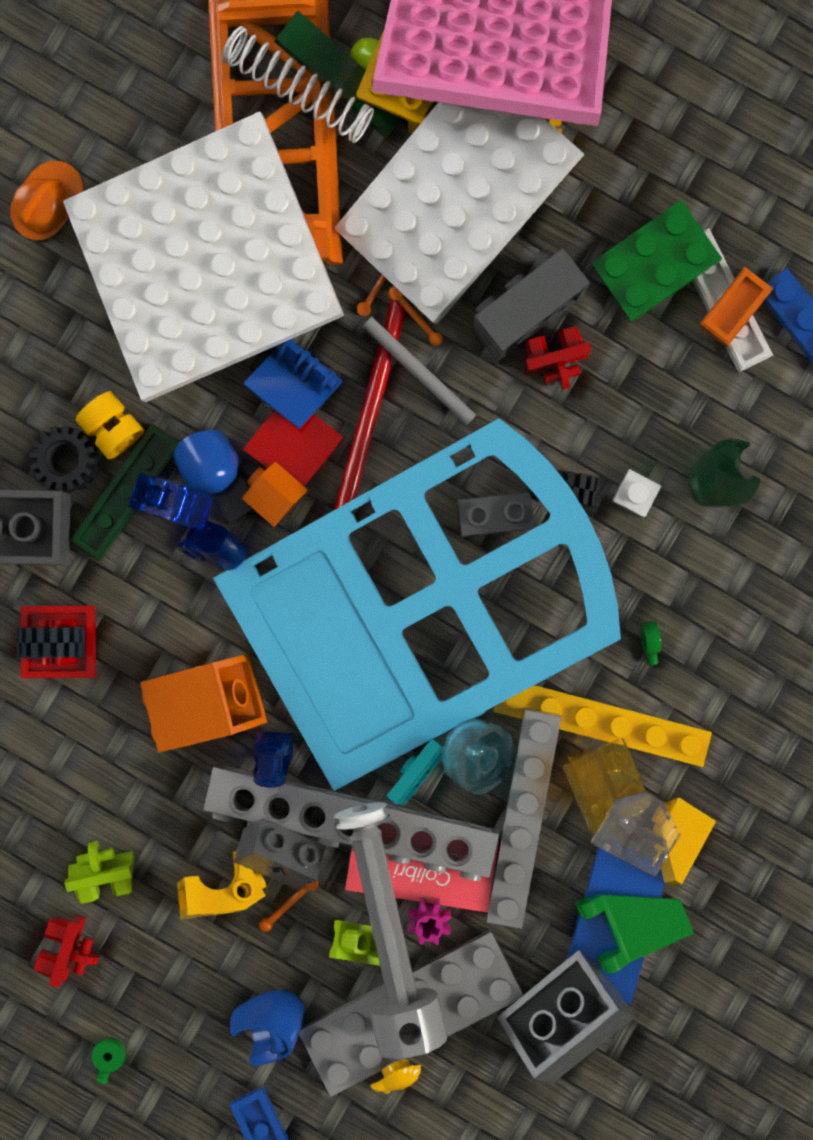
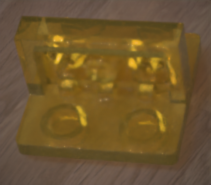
(600, 778)

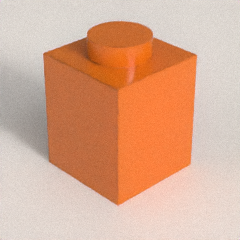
(273, 493)

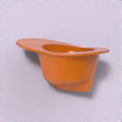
(38, 202)

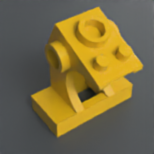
(199, 900)

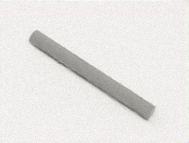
(417, 369)

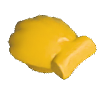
(397, 1077)

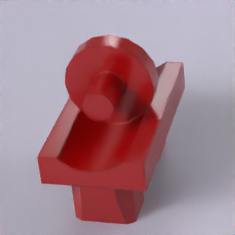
(571, 351)
(59, 964)

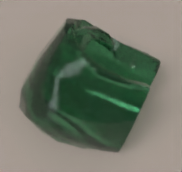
(717, 478)

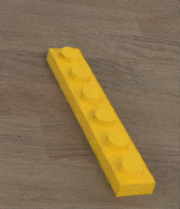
(612, 722)

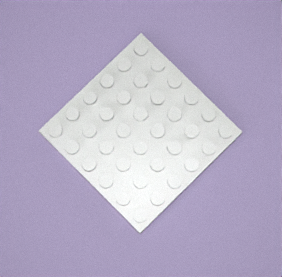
(203, 257)

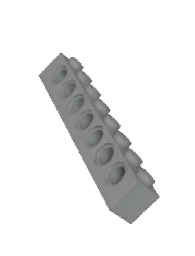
(481, 840)

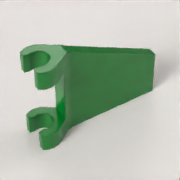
(637, 925)

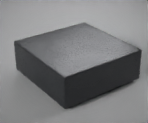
(231, 501)

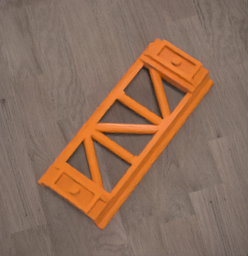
(251, 16)

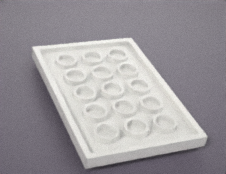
(455, 199)

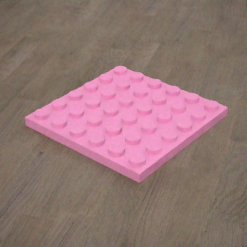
(499, 55)

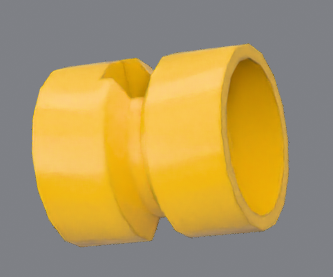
(103, 414)

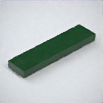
(323, 56)
(111, 510)

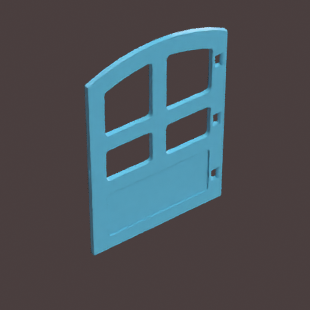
(343, 650)

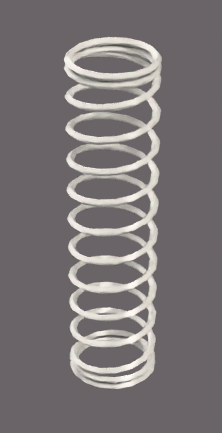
(355, 131)

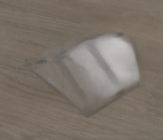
(638, 831)

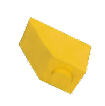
(694, 830)

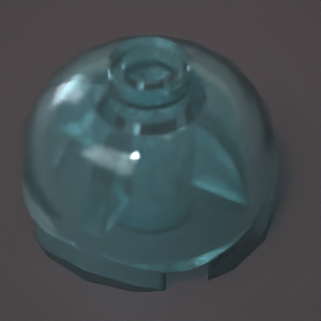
(476, 755)

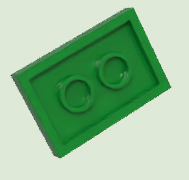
(656, 261)

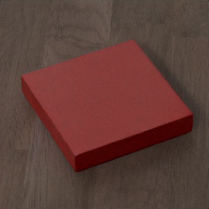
(296, 450)

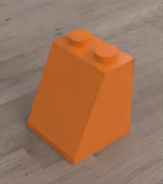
(203, 703)

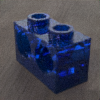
(171, 501)

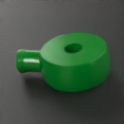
(651, 641)
(106, 1064)

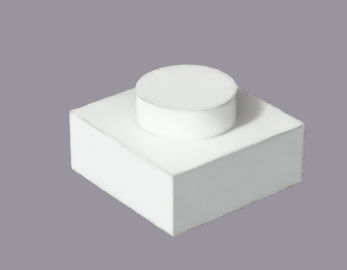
(636, 493)

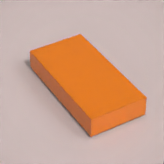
(735, 306)

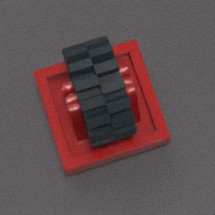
(57, 641)

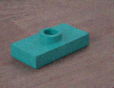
(415, 772)

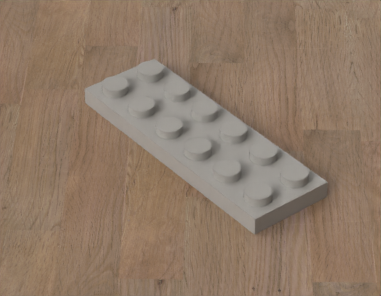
(470, 986)

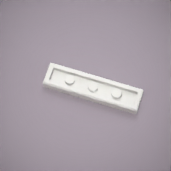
(749, 344)

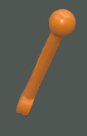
(364, 308)
(434, 337)
(266, 924)

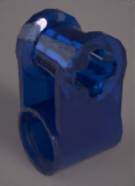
(214, 546)
(272, 757)

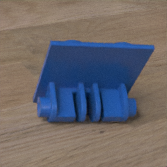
(293, 383)

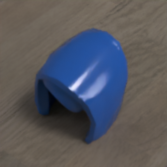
(206, 461)
(274, 1023)

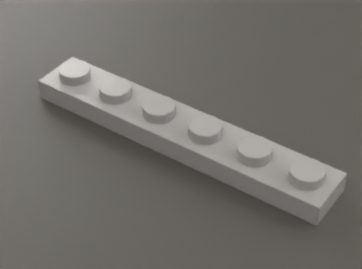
(523, 818)

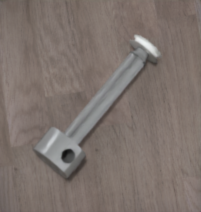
(409, 1017)

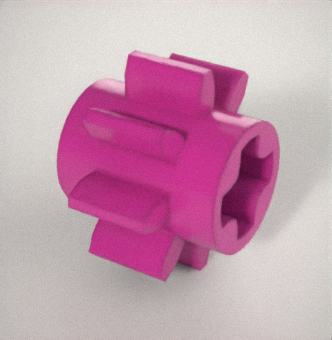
(435, 928)

